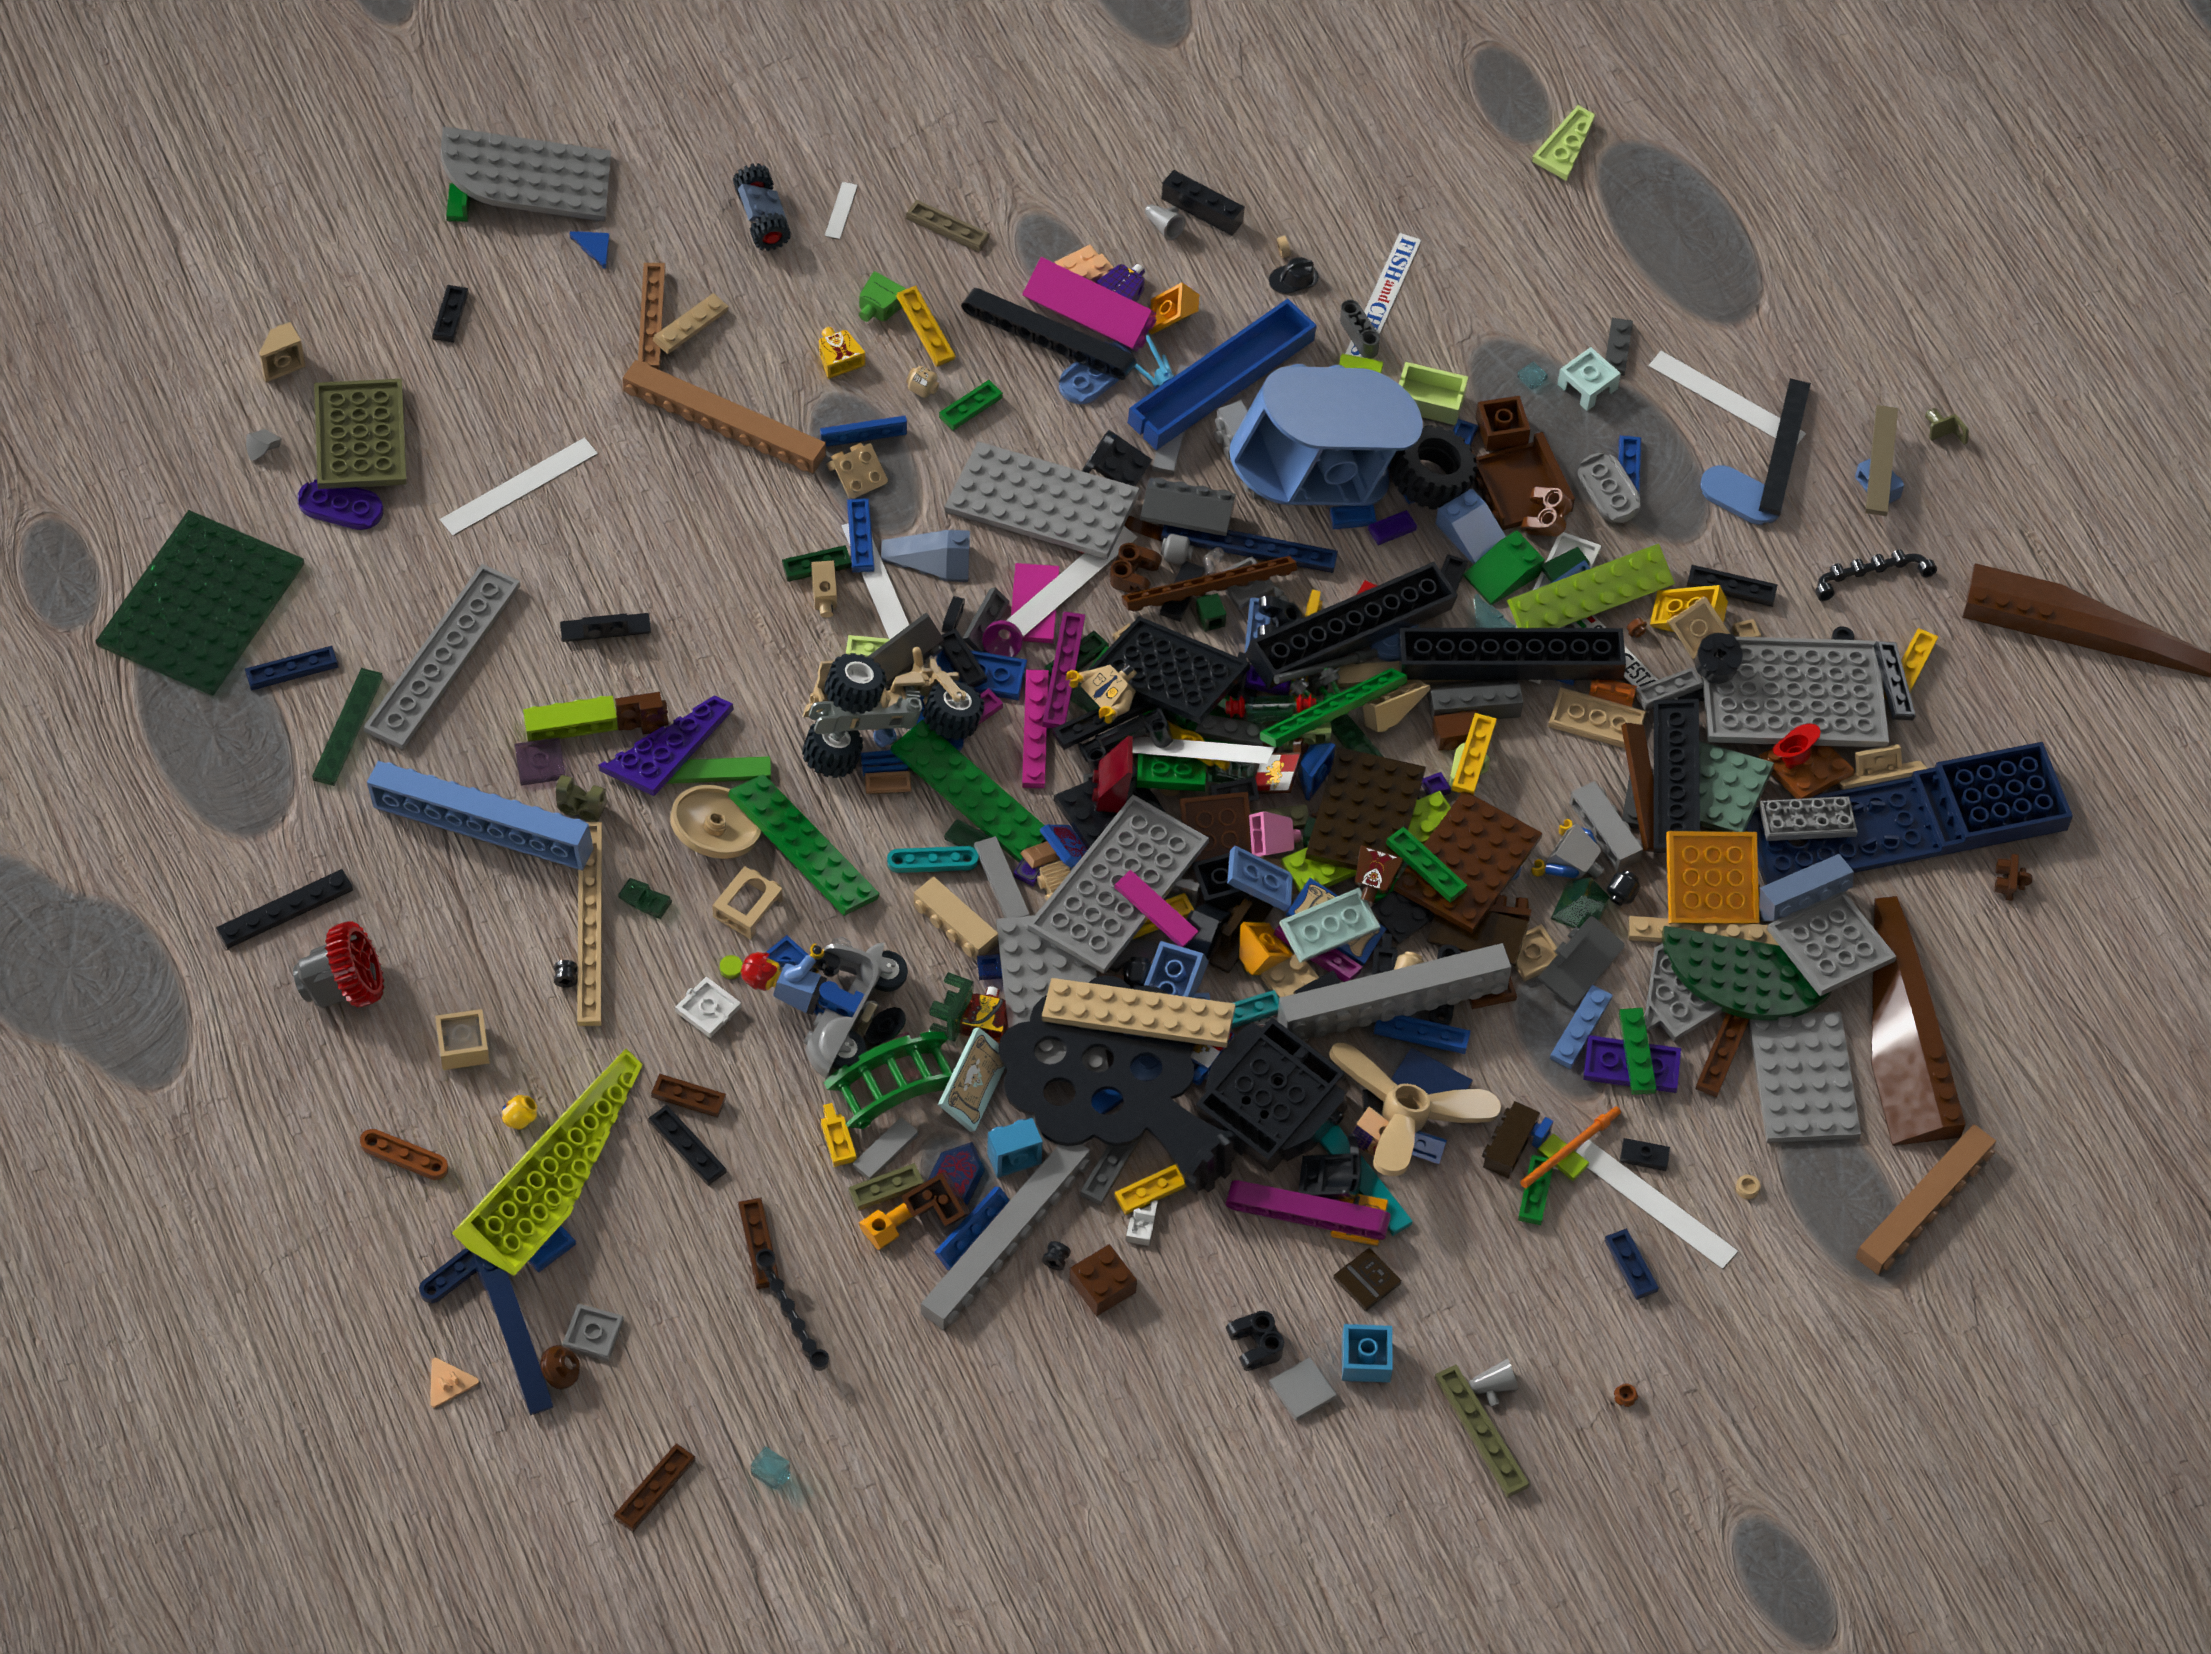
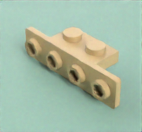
(1880, 766)

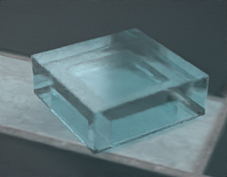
(1532, 375)

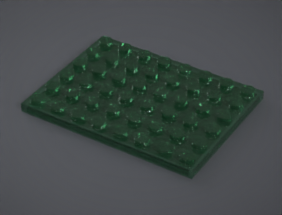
(200, 602)

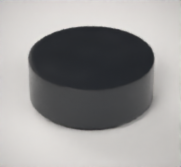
(1842, 633)

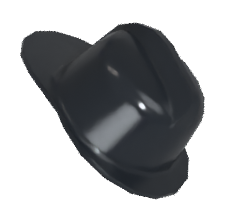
(1294, 276)

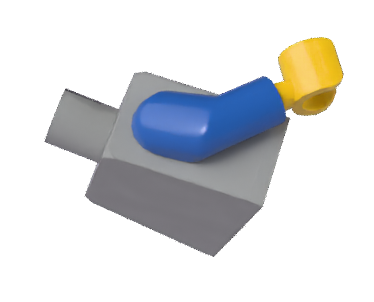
(1572, 855)

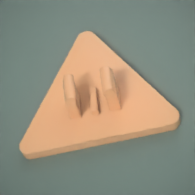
(448, 1382)

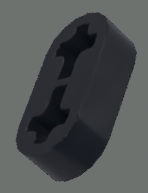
(953, 614)

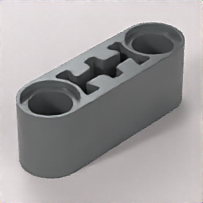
(1355, 322)

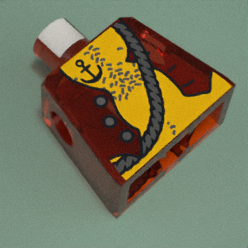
(986, 1013)

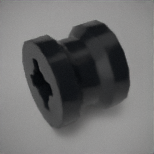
(565, 973)
(1056, 1255)

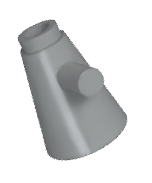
(1166, 220)
(1494, 1380)

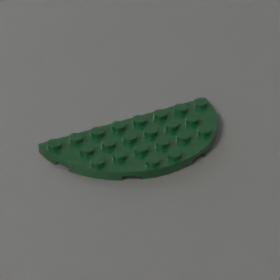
(1740, 975)

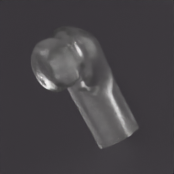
(1212, 560)

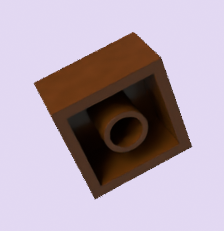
(1502, 423)
(1103, 1280)

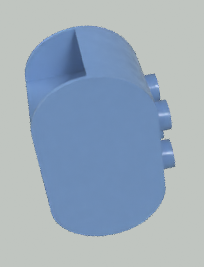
(1324, 435)

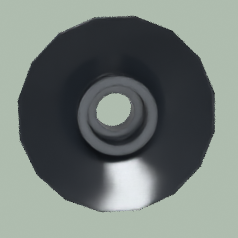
(886, 1025)

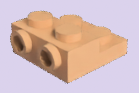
(1086, 263)

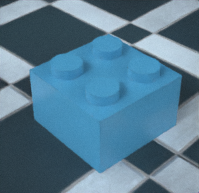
(1014, 1147)
(1367, 1353)

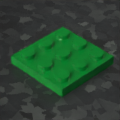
(1170, 772)

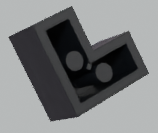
(1208, 921)

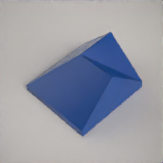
(1315, 767)

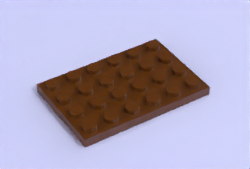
(1482, 850)

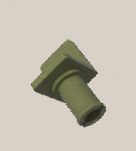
(1943, 426)

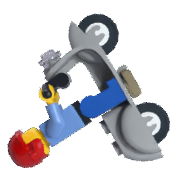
(836, 1010)

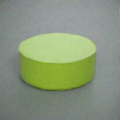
(730, 967)

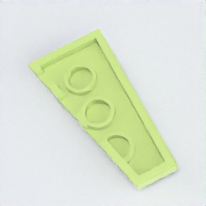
(1564, 145)

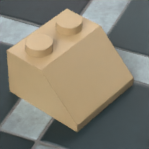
(281, 352)

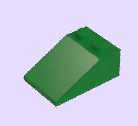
(1505, 568)

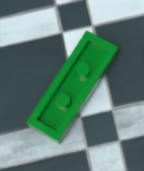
(970, 405)
(1535, 1195)

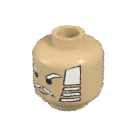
(922, 381)

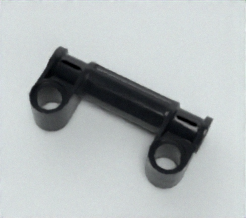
(1151, 723)

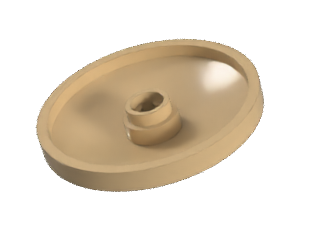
(712, 823)

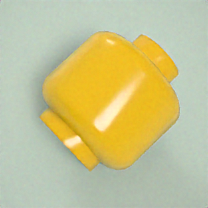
(519, 1112)

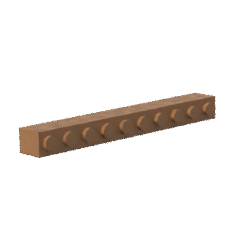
(724, 416)

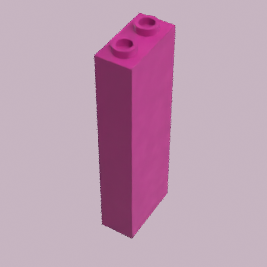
(1089, 304)

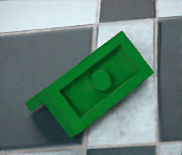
(457, 205)

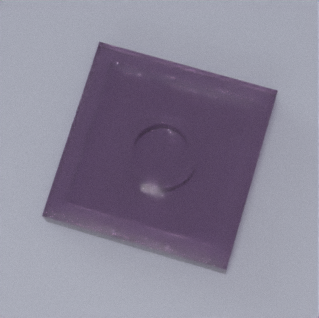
(539, 761)

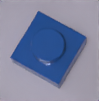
(1541, 1132)

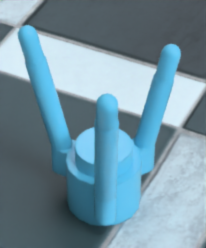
(1163, 373)

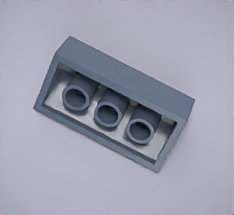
(1805, 888)

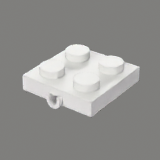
(708, 1007)

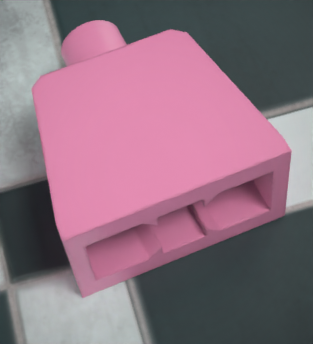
(1272, 834)

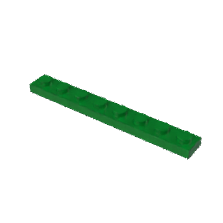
(1333, 707)

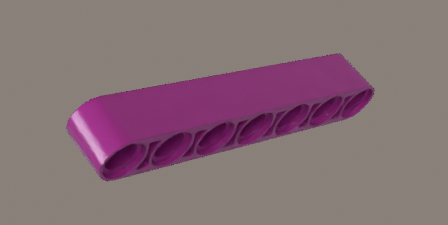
(1308, 1210)

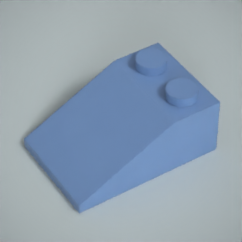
(1469, 525)
(1177, 970)

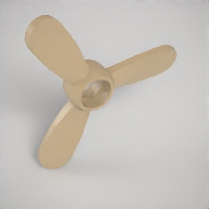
(1410, 1107)

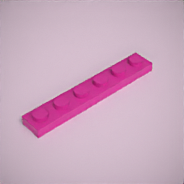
(1034, 734)

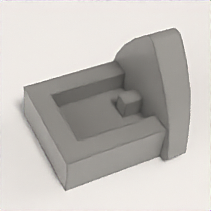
(260, 442)

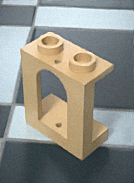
(736, 920)

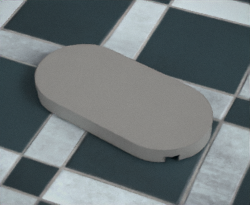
(1609, 488)

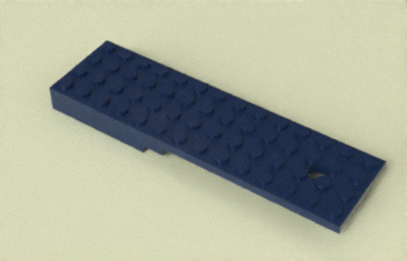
(1934, 813)

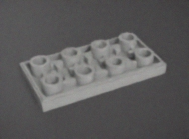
(1807, 818)

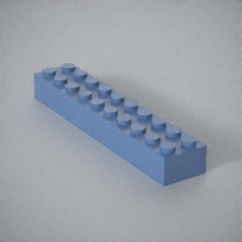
(480, 815)

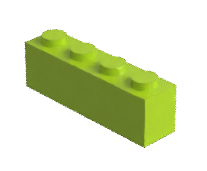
(570, 718)

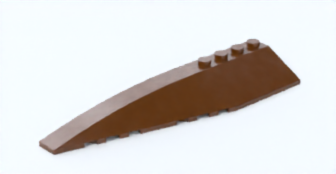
(2074, 618)
(1907, 1042)

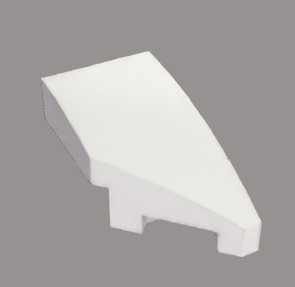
(1142, 1224)

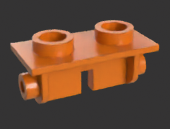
(1613, 691)

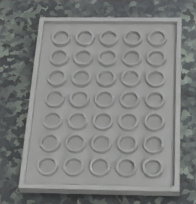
(1798, 684)

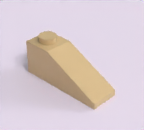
(1393, 706)

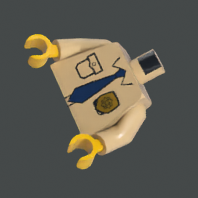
(1106, 688)

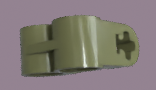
(574, 800)

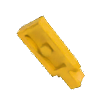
(837, 1137)

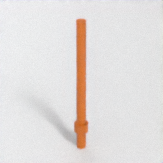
(1600, 1124)

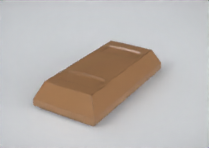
(888, 782)
(1039, 855)

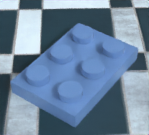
(1260, 878)

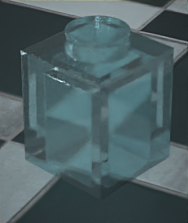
(770, 1468)

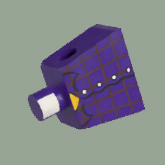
(1125, 281)

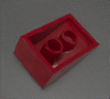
(1114, 777)

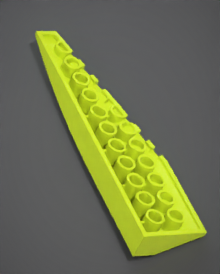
(550, 1176)

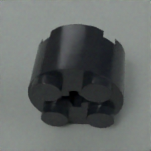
(1711, 667)

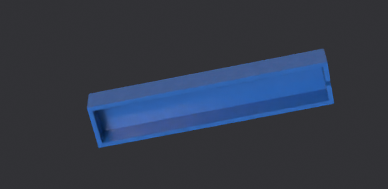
(1221, 374)

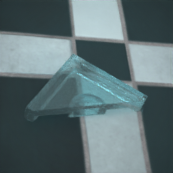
(1488, 616)

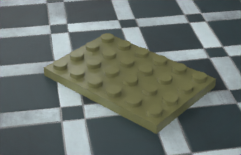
(360, 433)

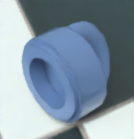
(887, 737)

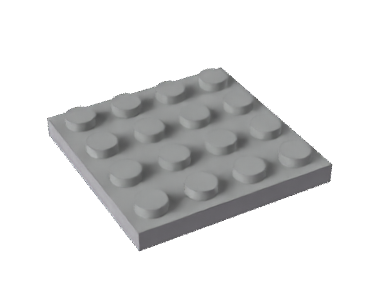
(1831, 943)

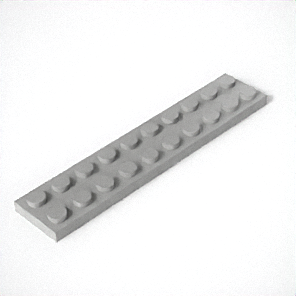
(442, 656)

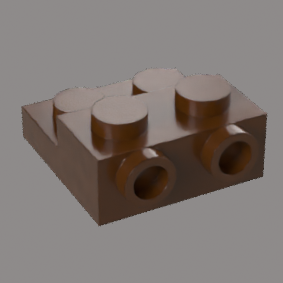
(641, 711)

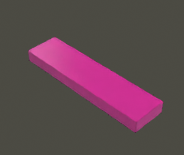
(1156, 909)

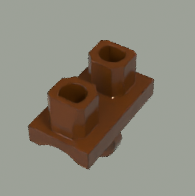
(2009, 885)
(1520, 911)

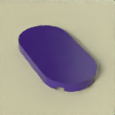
(341, 506)

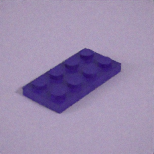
(1607, 1063)

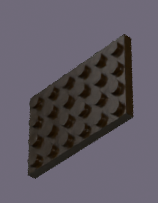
(1363, 806)

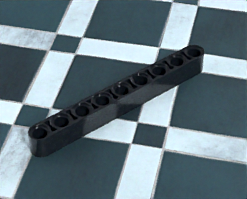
(1048, 334)

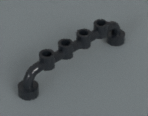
(1878, 563)
(818, 1357)

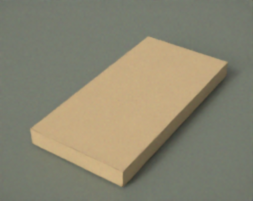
(1593, 717)

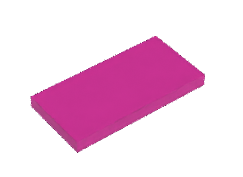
(1029, 581)

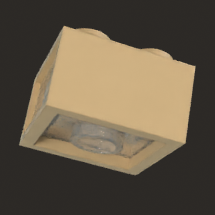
(462, 1039)

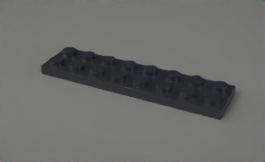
(1676, 769)

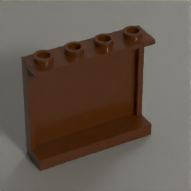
(1510, 476)

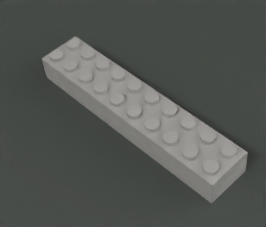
(1396, 993)

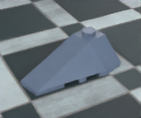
(936, 553)

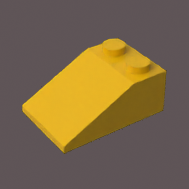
(1674, 601)

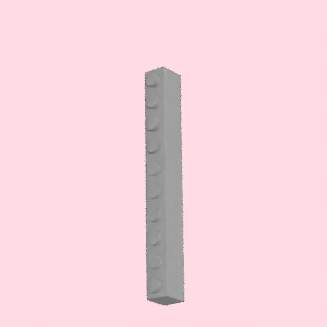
(1004, 1234)

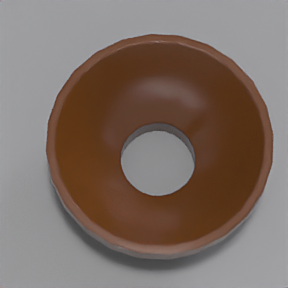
(554, 1367)

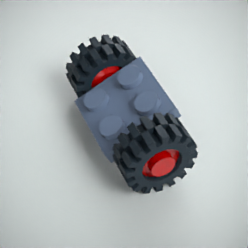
(762, 206)

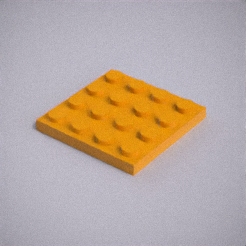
(1712, 877)

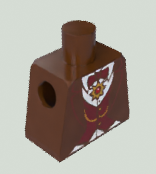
(1376, 872)

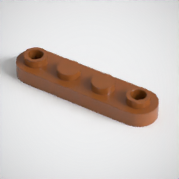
(404, 1154)

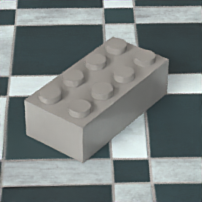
(1227, 423)

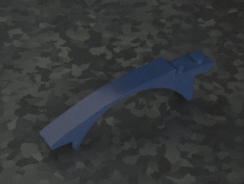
(516, 1335)

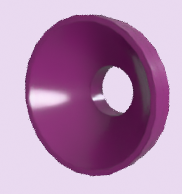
(996, 645)

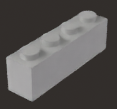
(1608, 828)

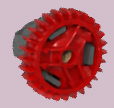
(341, 969)

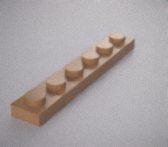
(651, 313)

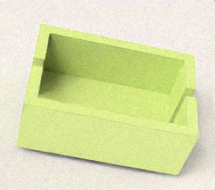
(1435, 391)

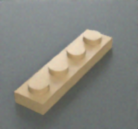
(690, 323)

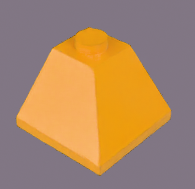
(1174, 306)
(1260, 948)

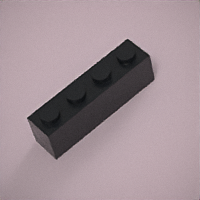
(1202, 202)

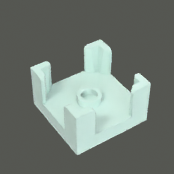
(1590, 376)

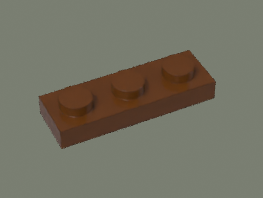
(688, 1095)

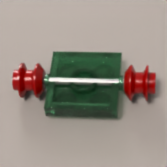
(1268, 707)

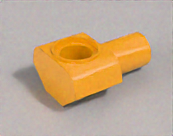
(887, 1222)

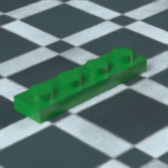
(1426, 864)
(1637, 1051)

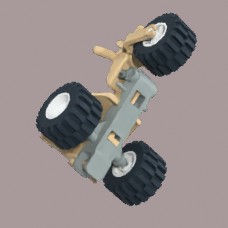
(854, 697)

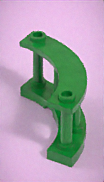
(887, 1054)

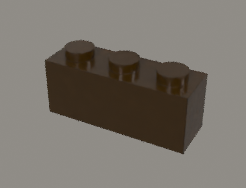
(1510, 1139)

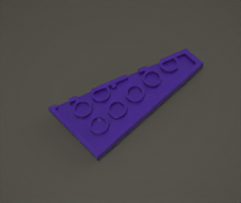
(666, 750)

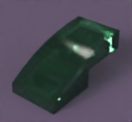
(644, 899)

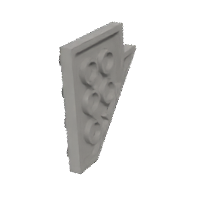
(1672, 1003)

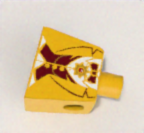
(840, 352)

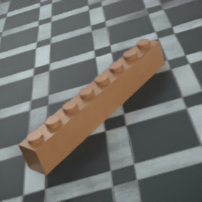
(1926, 1199)

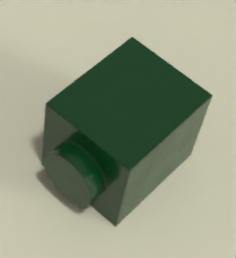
(1211, 612)

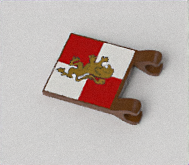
(1281, 769)

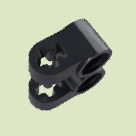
(1280, 611)
(1246, 1327)

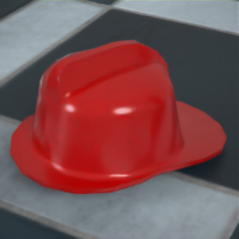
(1796, 745)

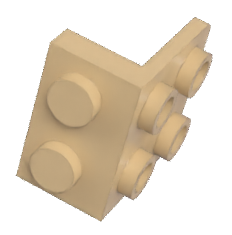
(858, 470)

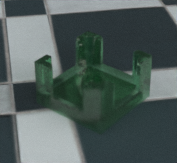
(953, 1006)

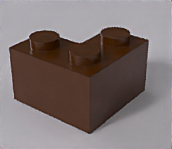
(938, 1194)

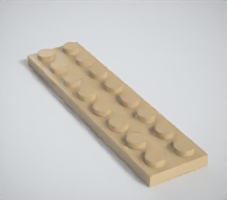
(1138, 1012)

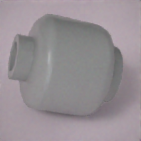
(1176, 549)

